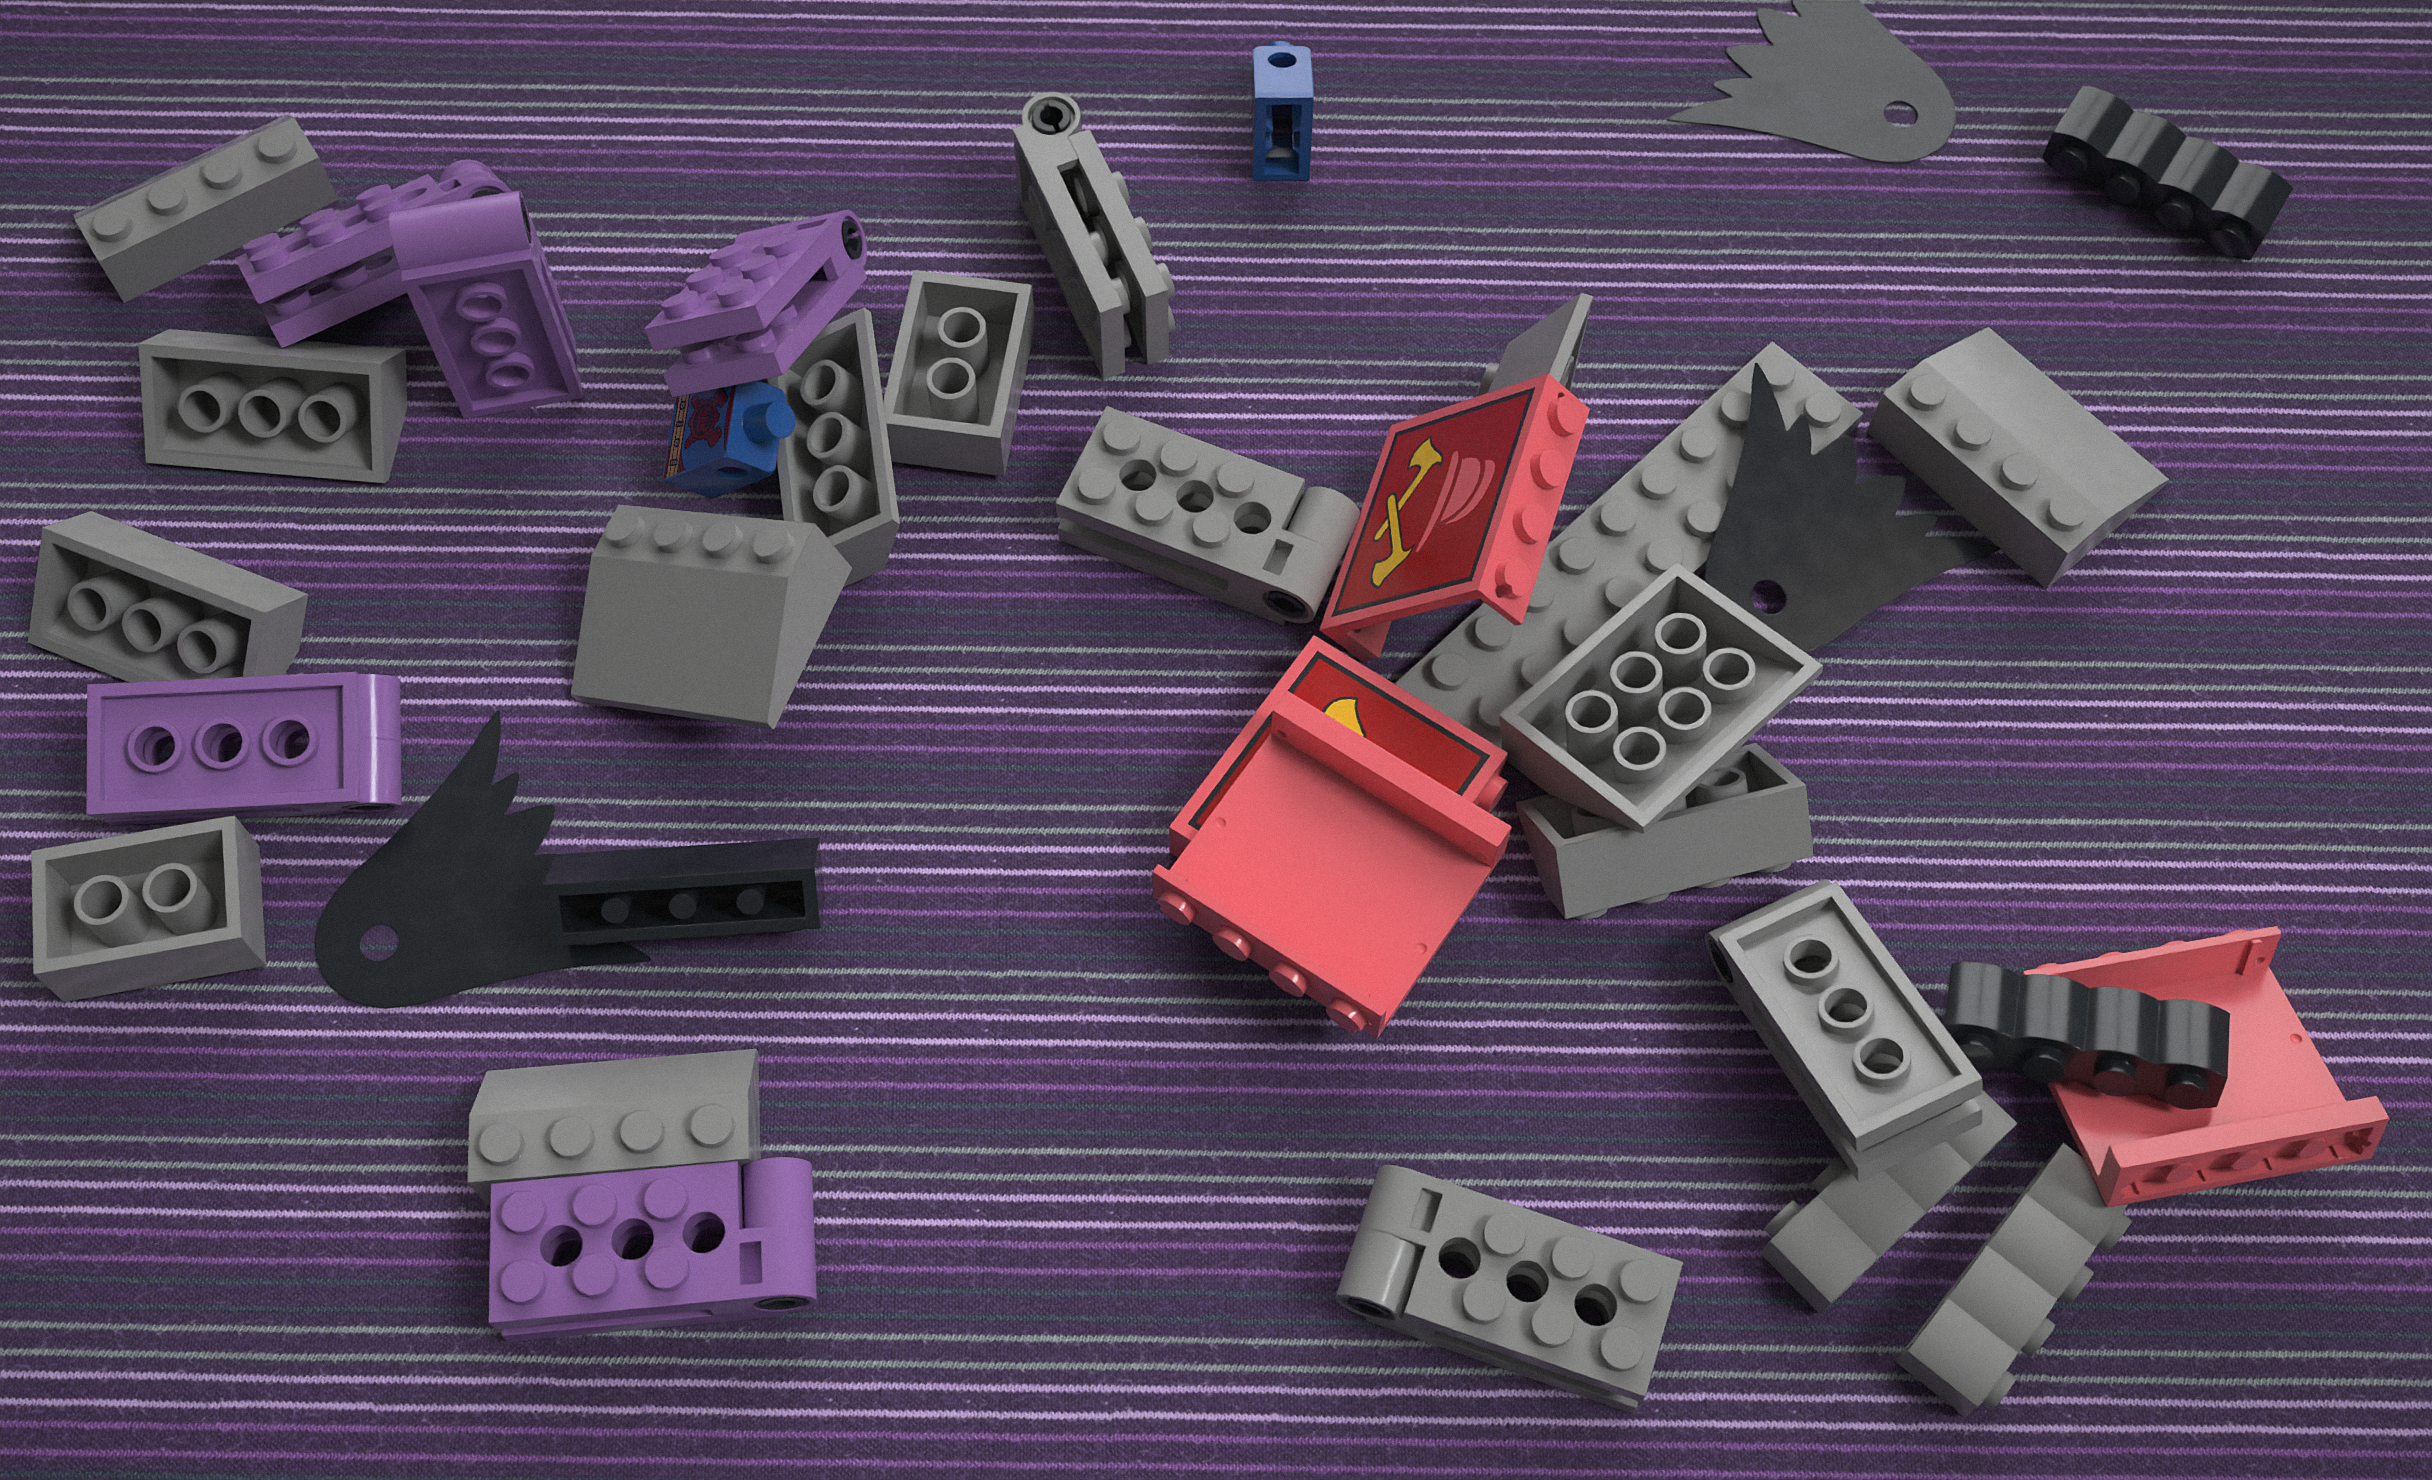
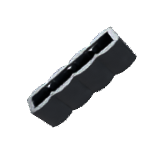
(2173, 176)
(2088, 1035)

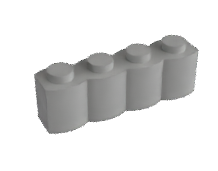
(1857, 1222)
(2013, 1285)

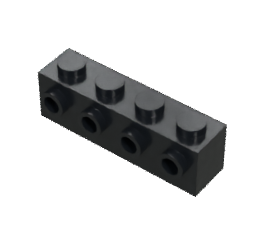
(685, 891)

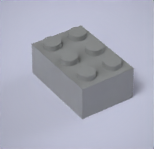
(958, 372)
(147, 908)

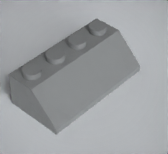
(206, 207)
(272, 407)
(838, 456)
(157, 607)
(1733, 823)
(614, 1117)

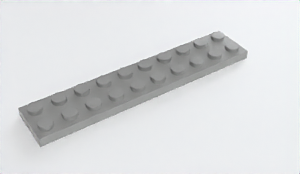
(1619, 546)

